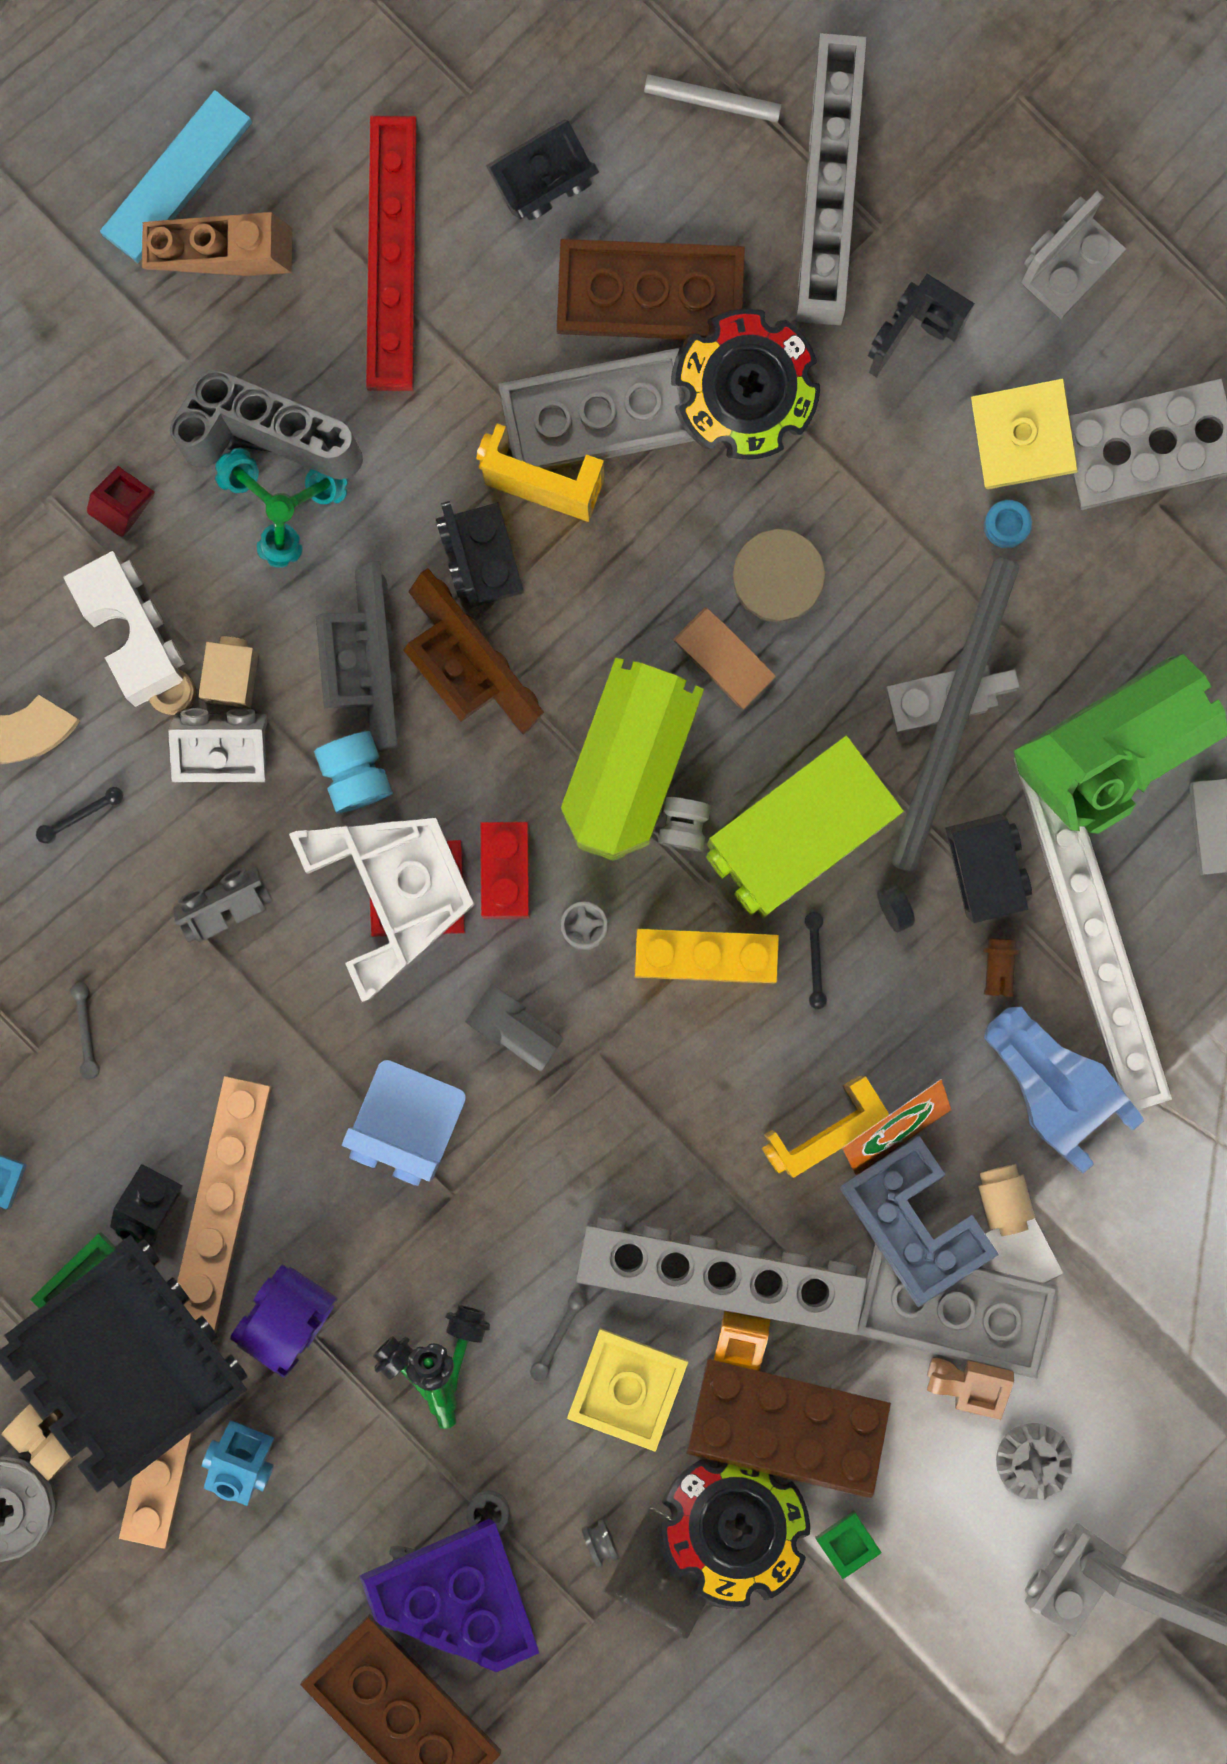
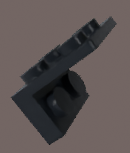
(933, 303)
(483, 554)

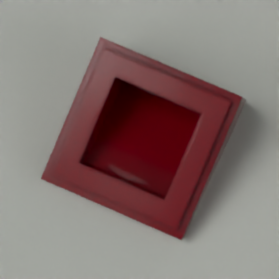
(119, 501)

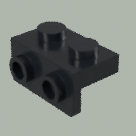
(542, 171)

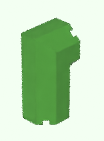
(1122, 743)

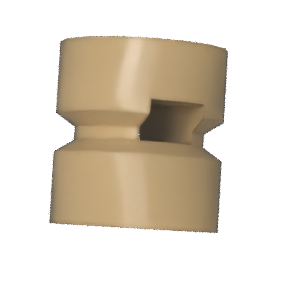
(26, 1435)

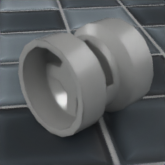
(681, 834)
(584, 925)

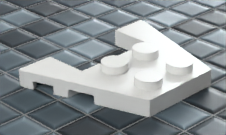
(408, 880)

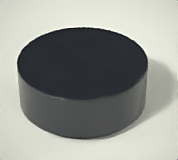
(896, 907)

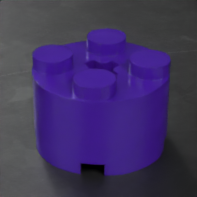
(284, 1320)

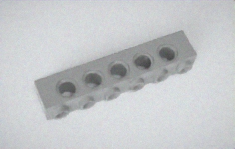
(830, 179)
(836, 1312)

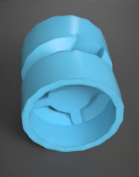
(353, 772)

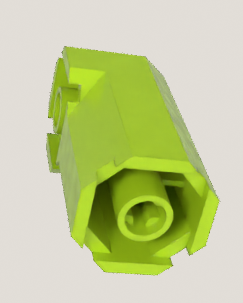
(629, 759)

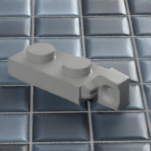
(922, 700)

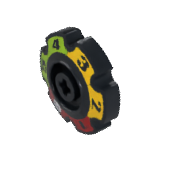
(776, 365)
(701, 1547)

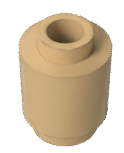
(1006, 1200)

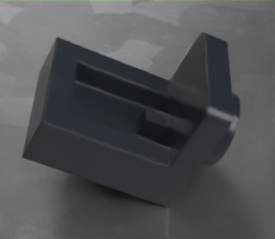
(144, 1205)

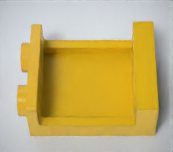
(537, 484)
(868, 1113)

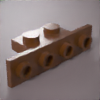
(461, 660)

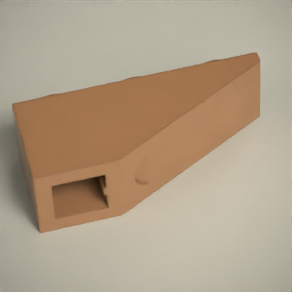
(219, 245)

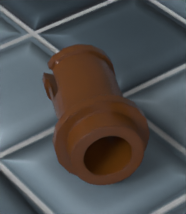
(1000, 966)

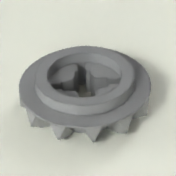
(1014, 1451)

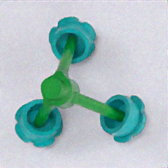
(278, 541)

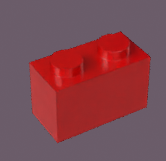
(505, 870)

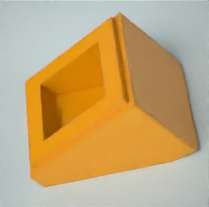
(742, 1340)

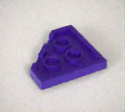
(456, 1598)

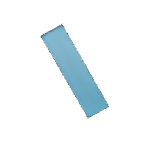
(177, 173)

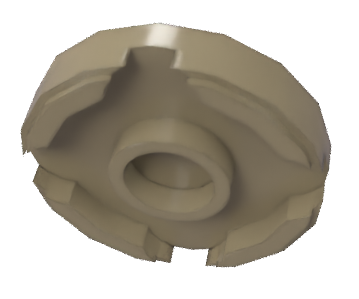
(778, 575)

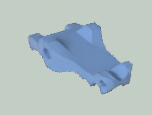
(1061, 1089)

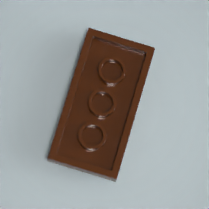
(646, 287)
(789, 1428)
(394, 1704)

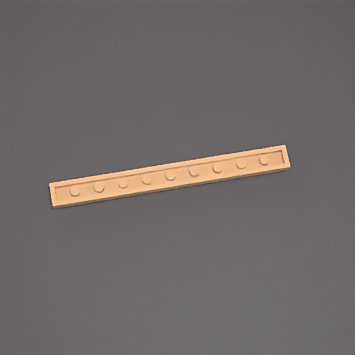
(204, 1279)

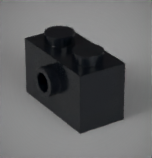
(989, 867)

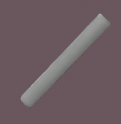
(712, 98)

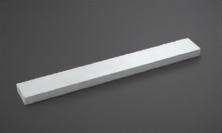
(1100, 955)

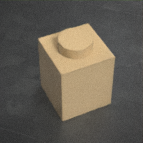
(228, 673)

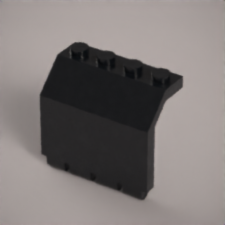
(121, 1365)

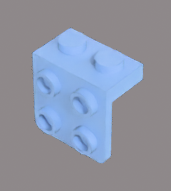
(405, 1122)

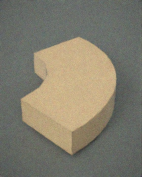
(34, 730)

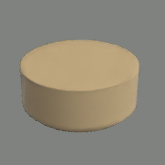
(176, 698)

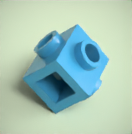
(238, 1463)

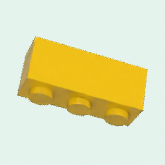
(706, 956)

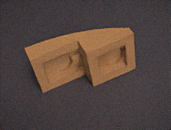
(724, 658)

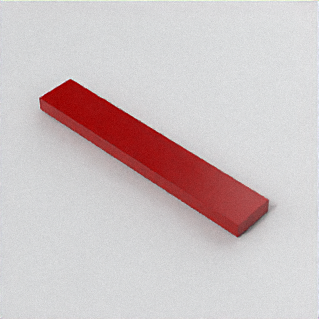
(391, 253)

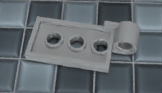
(1133, 424)

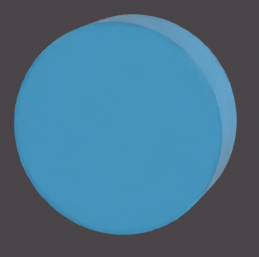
(1007, 524)

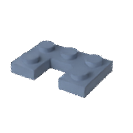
(883, 1207)

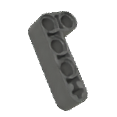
(272, 431)

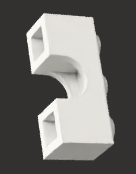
(109, 591)

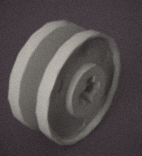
(33, 1507)

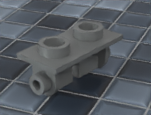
(204, 909)

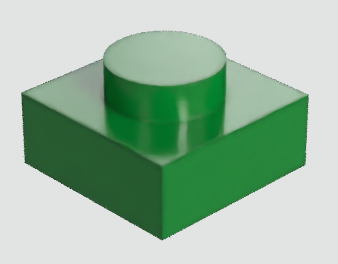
(848, 1544)

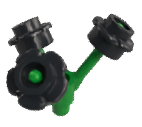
(430, 1367)

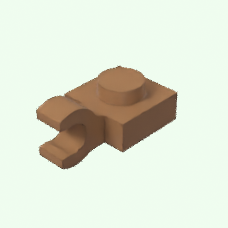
(976, 1390)

